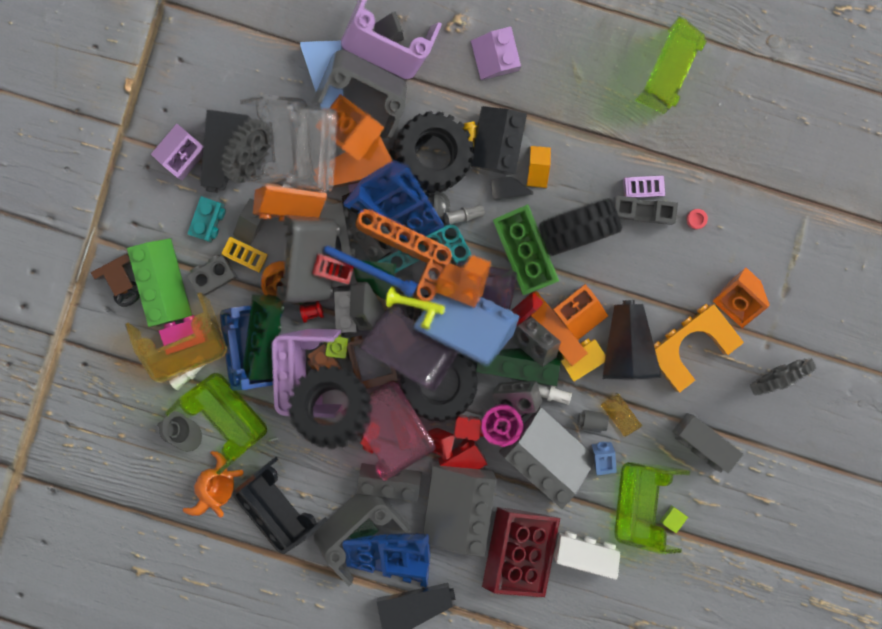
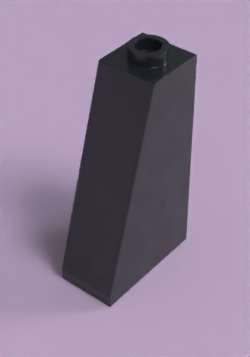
(415, 606)

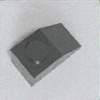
(389, 27)
(248, 224)

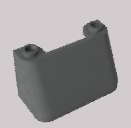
(304, 241)

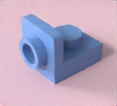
(604, 458)

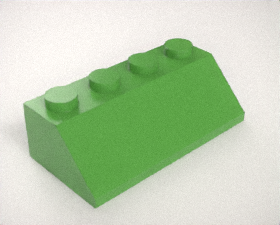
(525, 250)
(159, 282)

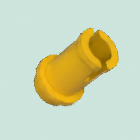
(471, 127)

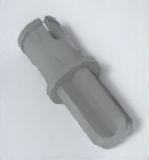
(464, 214)

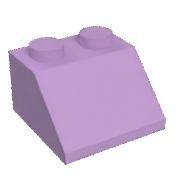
(496, 53)

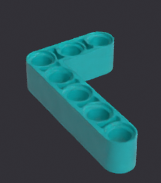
(440, 236)

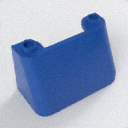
(234, 330)

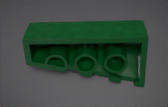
(262, 330)
(519, 365)

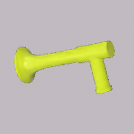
(431, 308)

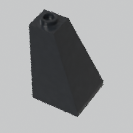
(218, 130)
(630, 345)

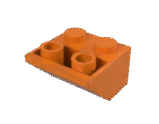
(580, 311)

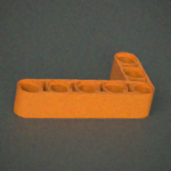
(409, 248)

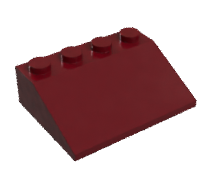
(520, 553)

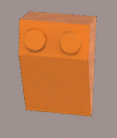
(354, 128)

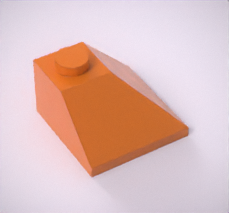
(743, 298)

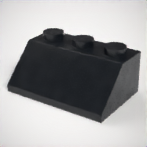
(498, 140)

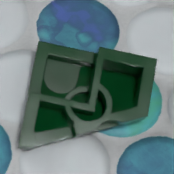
(378, 286)

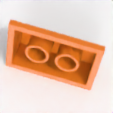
(282, 201)

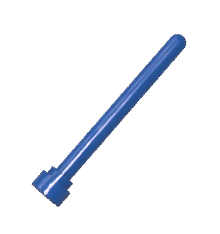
(407, 287)

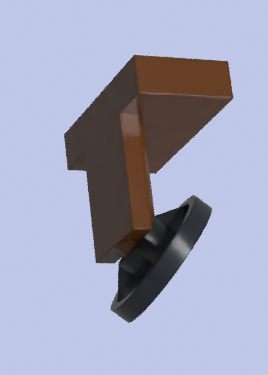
(118, 280)

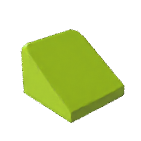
(673, 519)

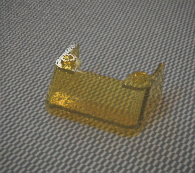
(184, 354)

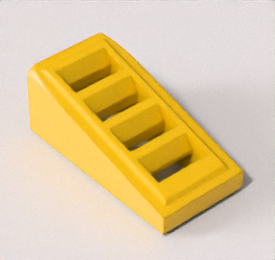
(263, 256)

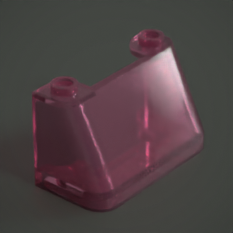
(395, 431)

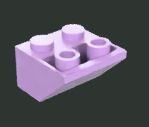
(178, 152)

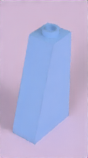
(317, 57)

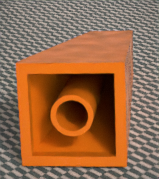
(350, 170)

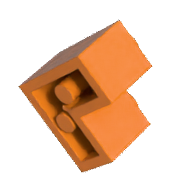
(465, 283)

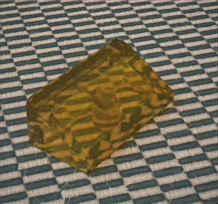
(621, 414)

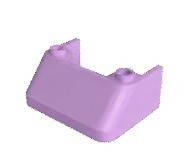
(382, 52)
(290, 366)

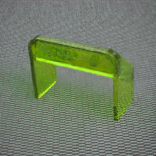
(672, 66)
(226, 412)
(638, 506)

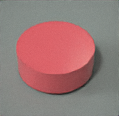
(696, 219)

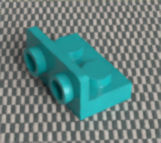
(206, 219)

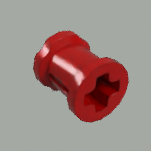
(311, 311)

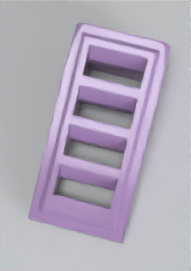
(628, 188)

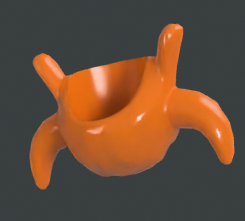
(213, 489)

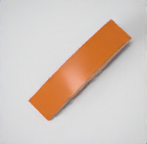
(569, 346)

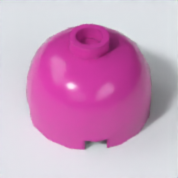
(502, 425)

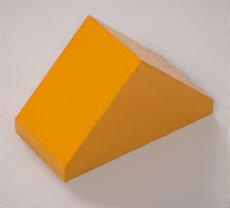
(539, 166)

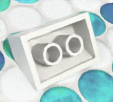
(587, 555)

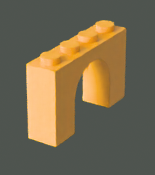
(709, 321)

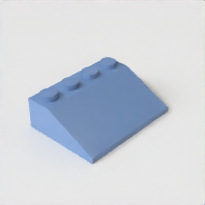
(471, 330)

